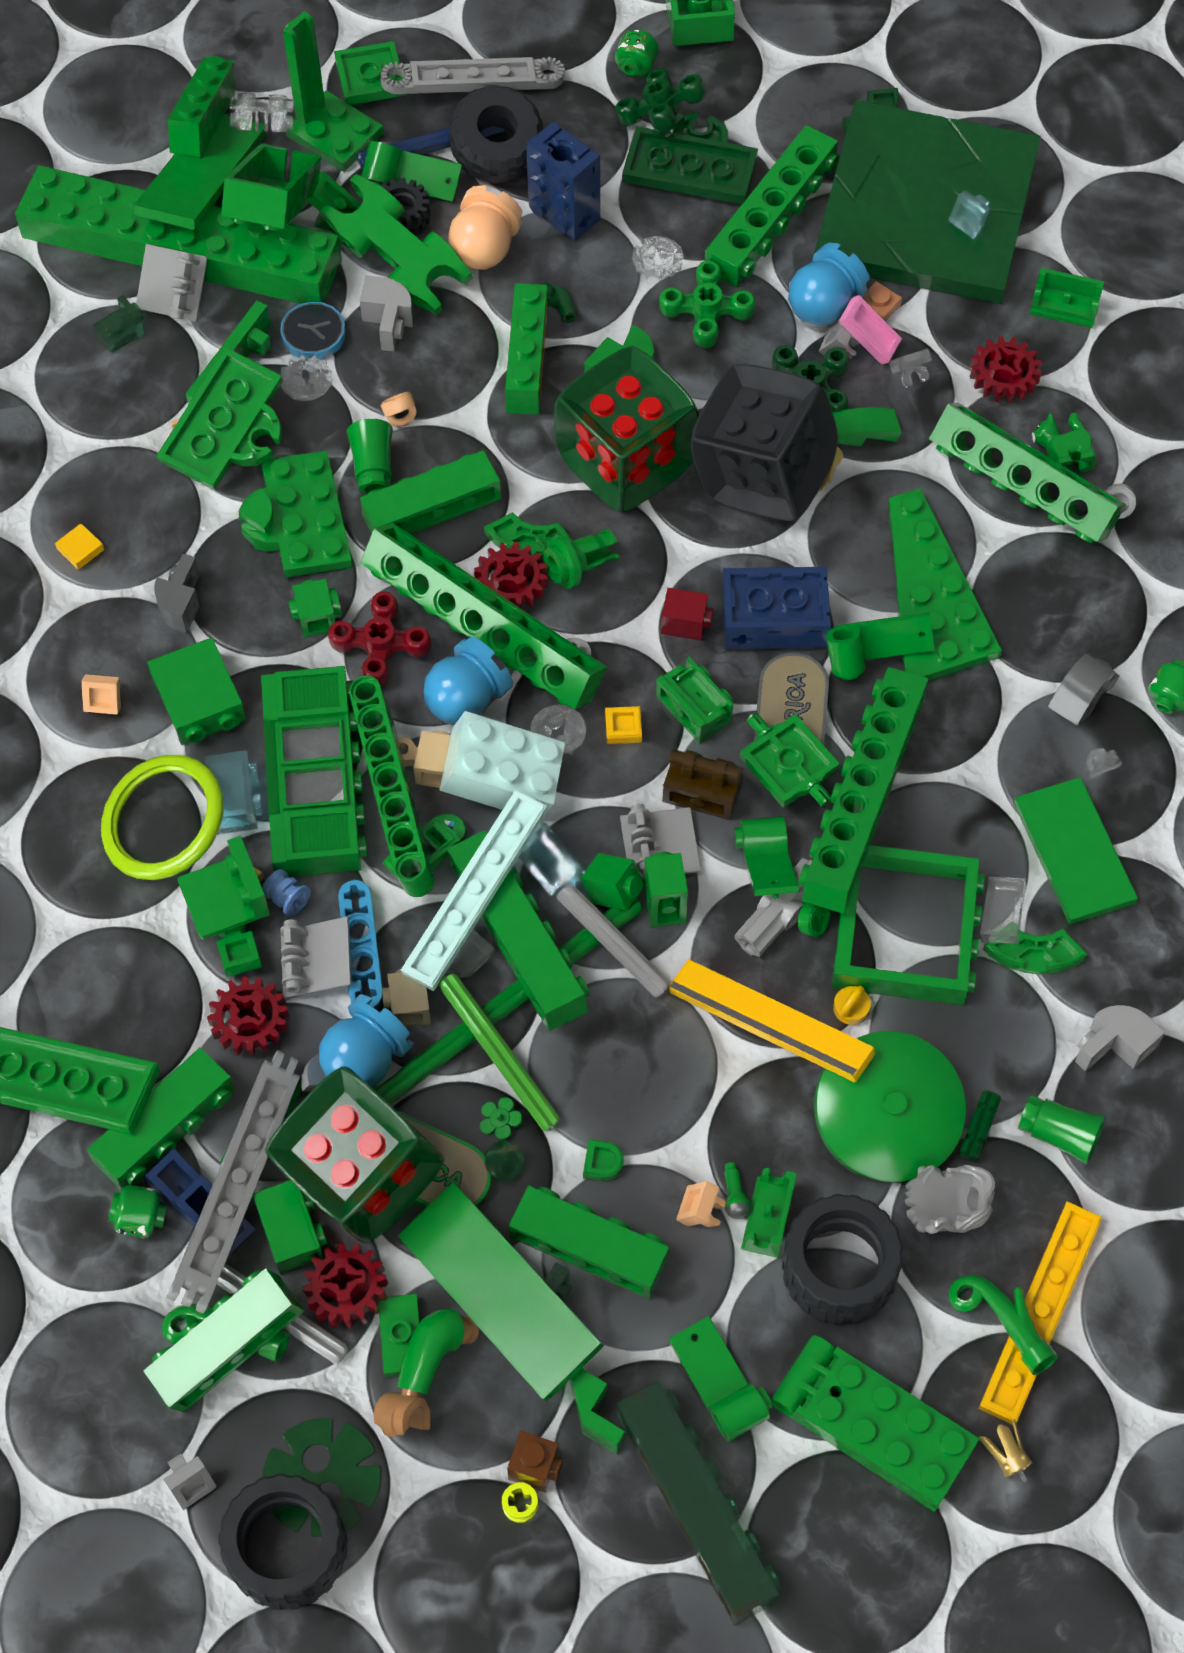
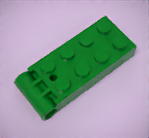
(874, 1421)

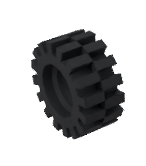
(415, 197)

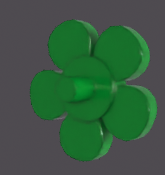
(500, 1118)

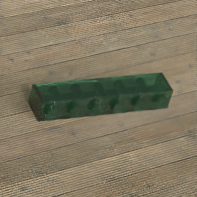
(697, 1503)

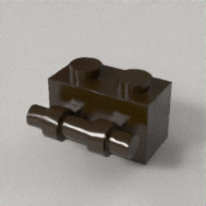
(702, 783)

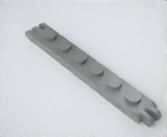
(235, 1183)

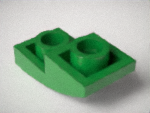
(869, 422)

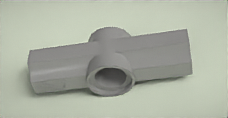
(771, 918)

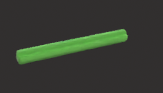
(499, 1052)

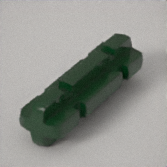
(980, 1126)

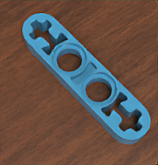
(364, 946)

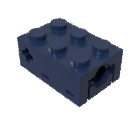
(563, 181)
(775, 607)

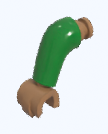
(430, 1342)

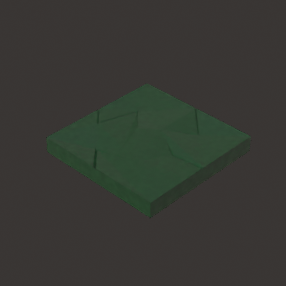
(899, 190)

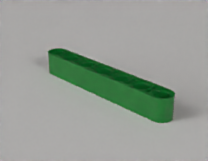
(397, 797)

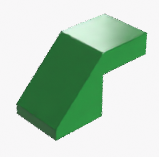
(588, 1397)

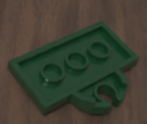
(691, 160)

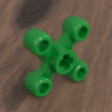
(707, 304)

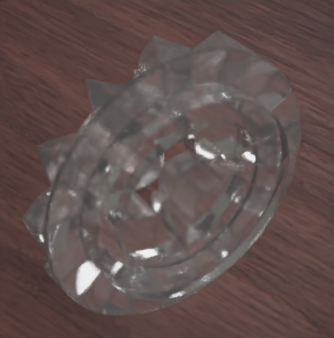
(669, 253)
(319, 380)
(556, 716)

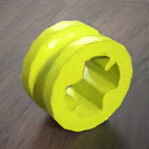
(511, 1511)

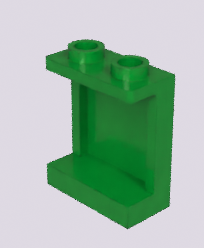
(197, 691)

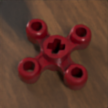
(380, 638)

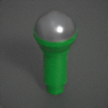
(737, 1203)

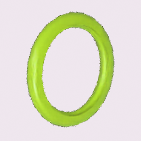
(199, 845)

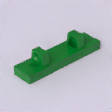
(247, 337)

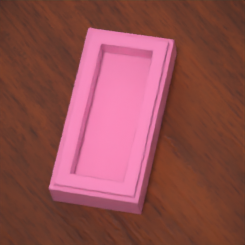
(870, 330)

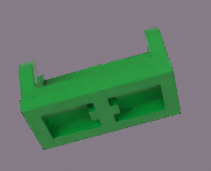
(1066, 298)
(768, 1213)

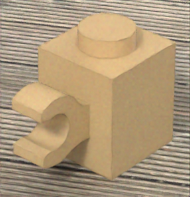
(427, 757)

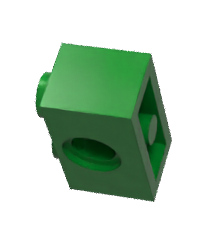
(665, 889)

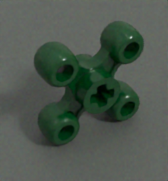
(661, 100)
(832, 366)

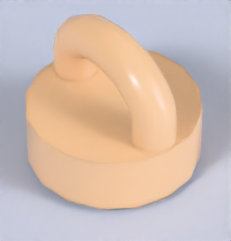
(398, 404)

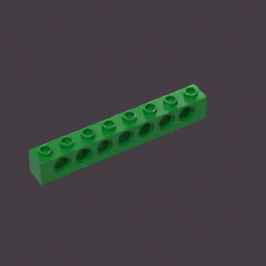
(446, 580)
(864, 791)

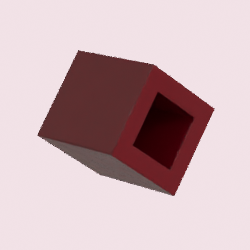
(685, 614)

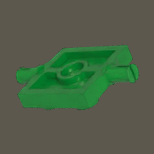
(789, 760)

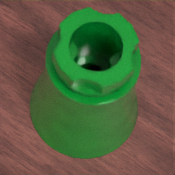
(371, 453)
(1062, 1127)

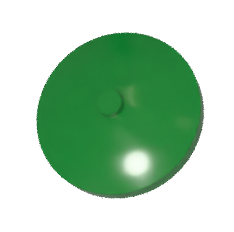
(897, 1114)

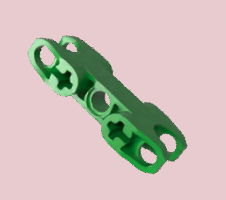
(377, 228)

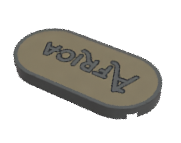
(794, 686)

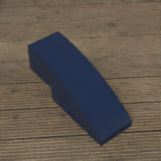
(187, 1191)

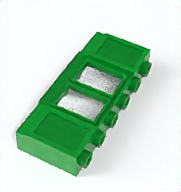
(312, 772)

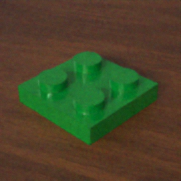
(361, 72)

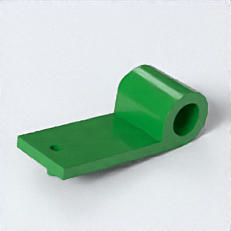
(389, 162)
(861, 641)
(766, 855)
(718, 1380)

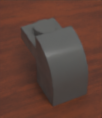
(1083, 688)

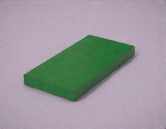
(1075, 851)

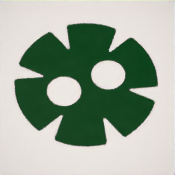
(346, 1451)

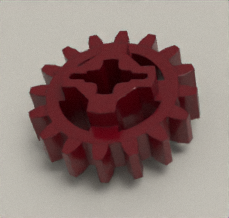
(1005, 369)
(512, 573)
(247, 1031)
(330, 1279)

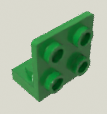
(224, 893)

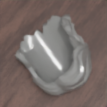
(950, 1199)

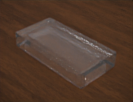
(1003, 910)

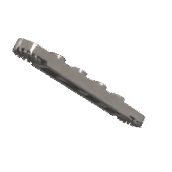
(471, 74)

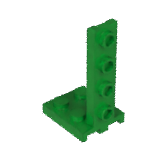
(322, 120)

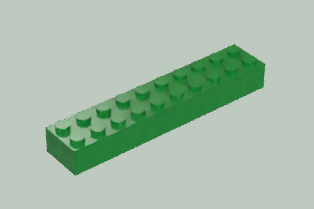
(101, 221)

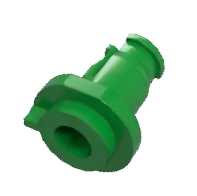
(569, 559)

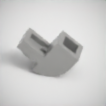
(387, 304)
(1124, 1031)

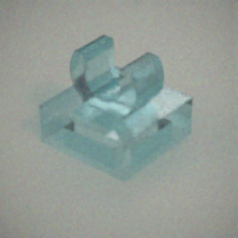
(970, 213)

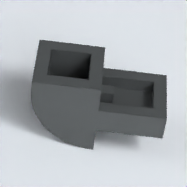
(177, 595)

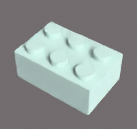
(494, 759)

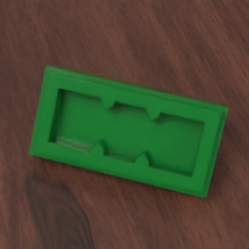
(397, 1323)

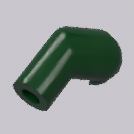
(561, 299)

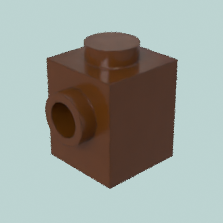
(534, 1461)

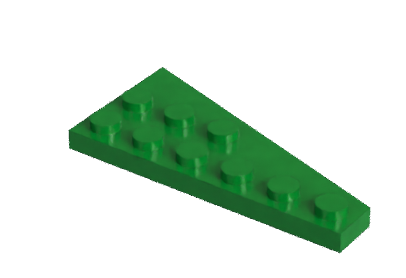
(934, 583)

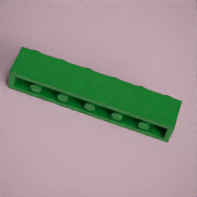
(528, 944)

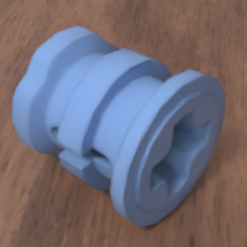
(286, 892)

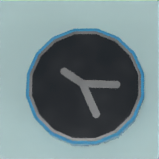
(313, 330)

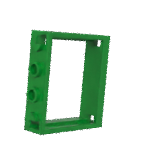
(907, 984)

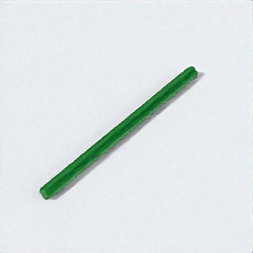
(495, 1010)

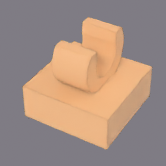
(101, 694)
(698, 1205)

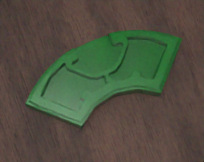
(513, 529)
(1038, 953)

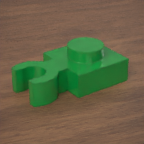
(238, 951)

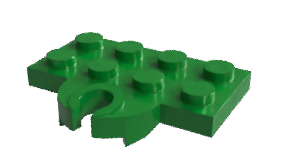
(225, 421)
(305, 516)

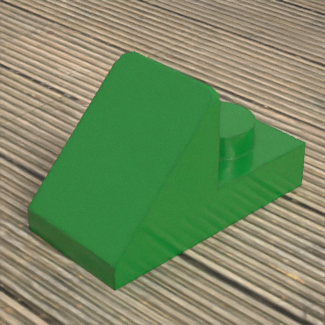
(328, 192)

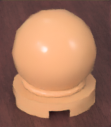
(484, 227)

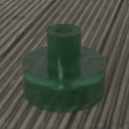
(504, 1160)

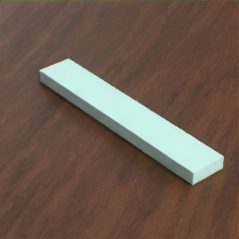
(474, 890)

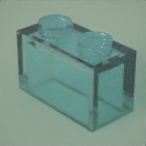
(237, 782)
(551, 861)

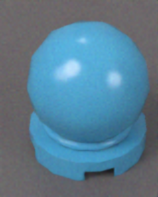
(827, 285)
(465, 682)
(364, 1042)

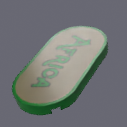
(461, 1165)

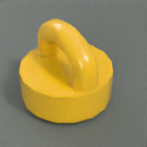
(852, 1005)

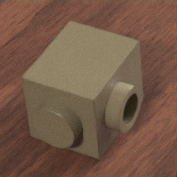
(407, 1000)

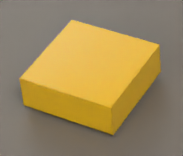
(79, 546)
(623, 725)

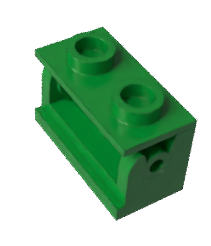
(695, 700)
(289, 1226)

